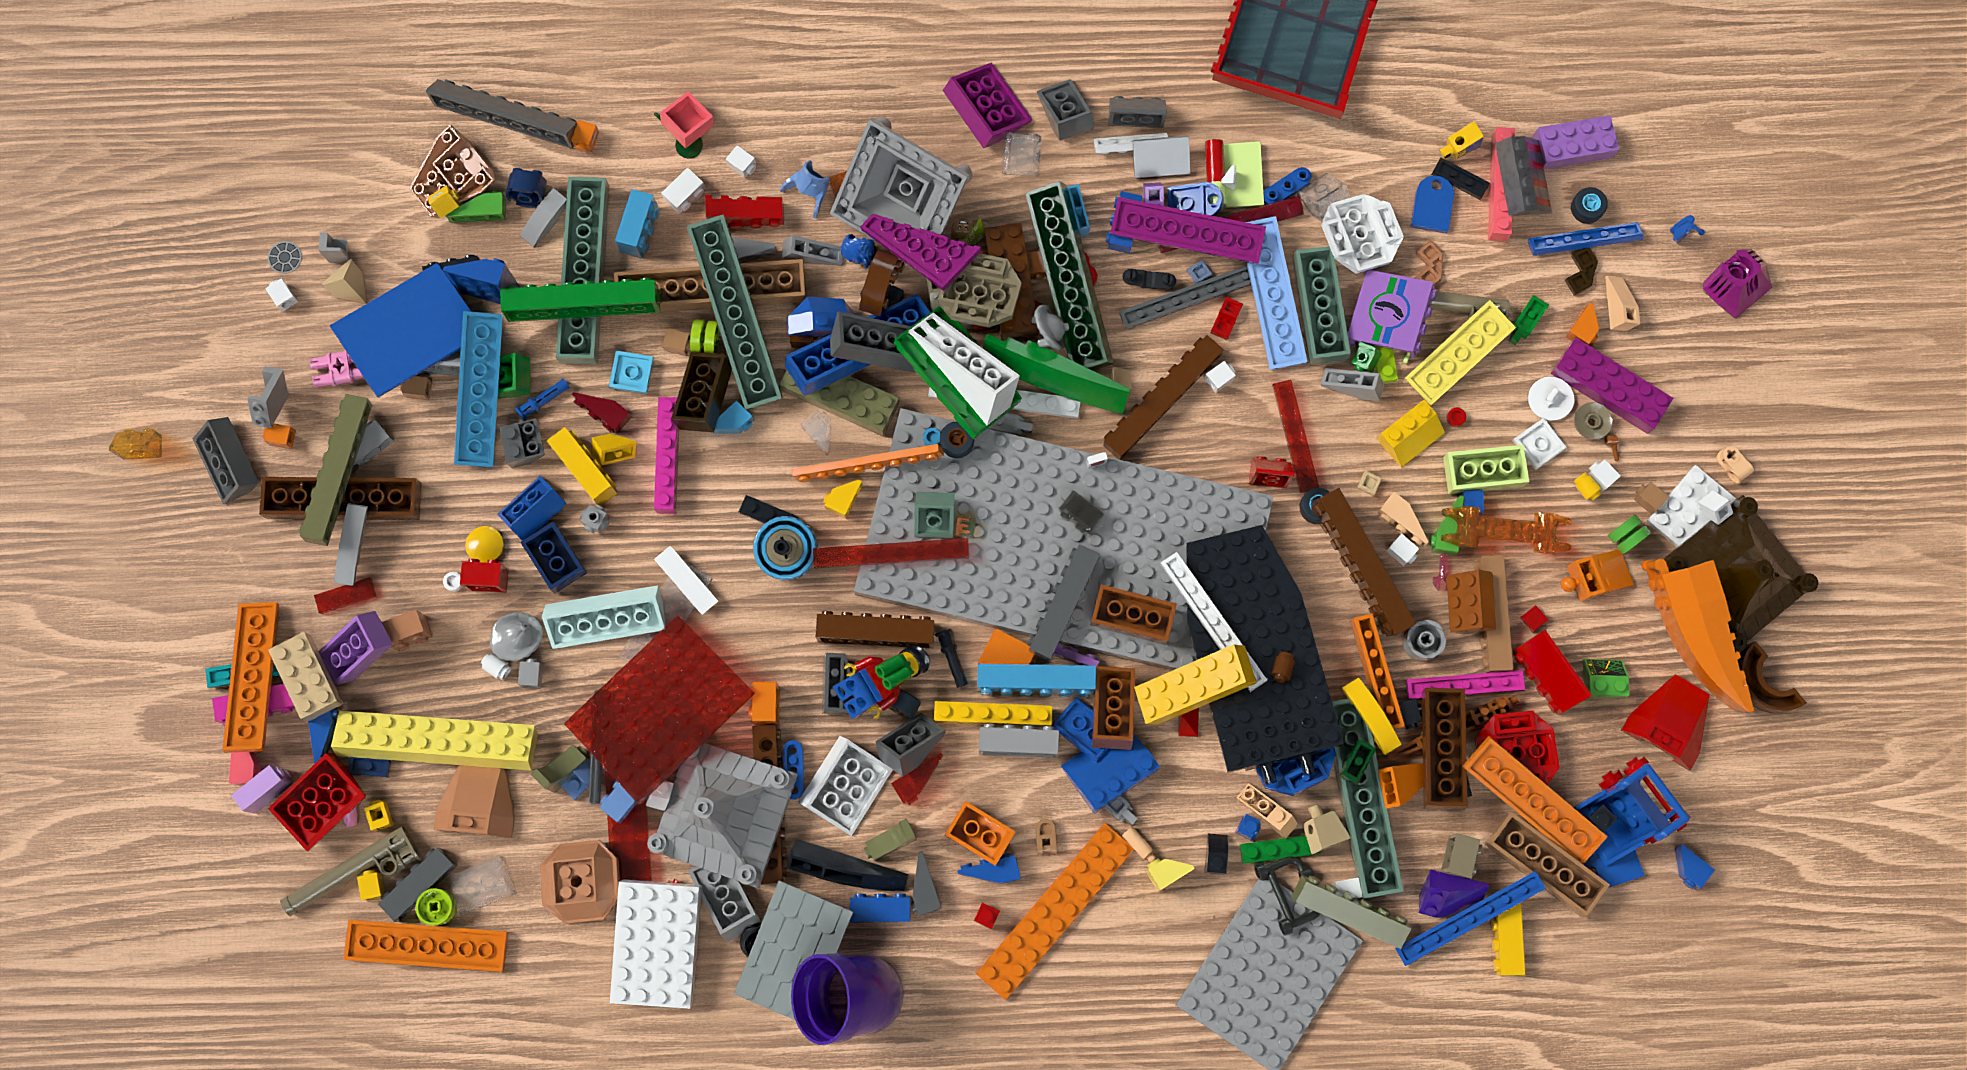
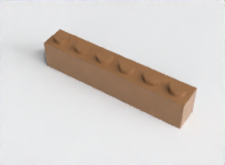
(1497, 642)

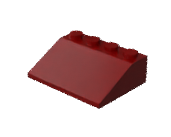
(1551, 673)
(318, 801)

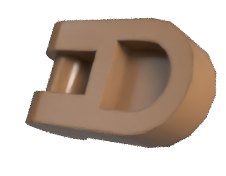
(1045, 830)

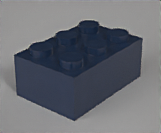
(553, 557)

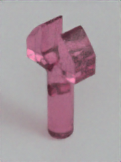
(1442, 572)

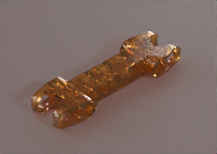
(1473, 528)

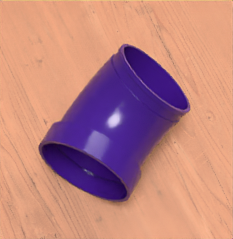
(872, 993)

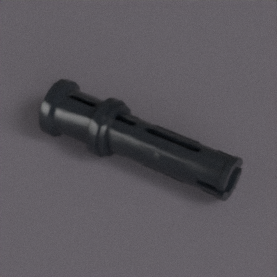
(949, 649)

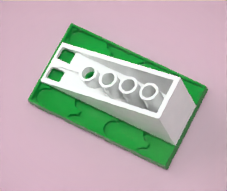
(959, 371)

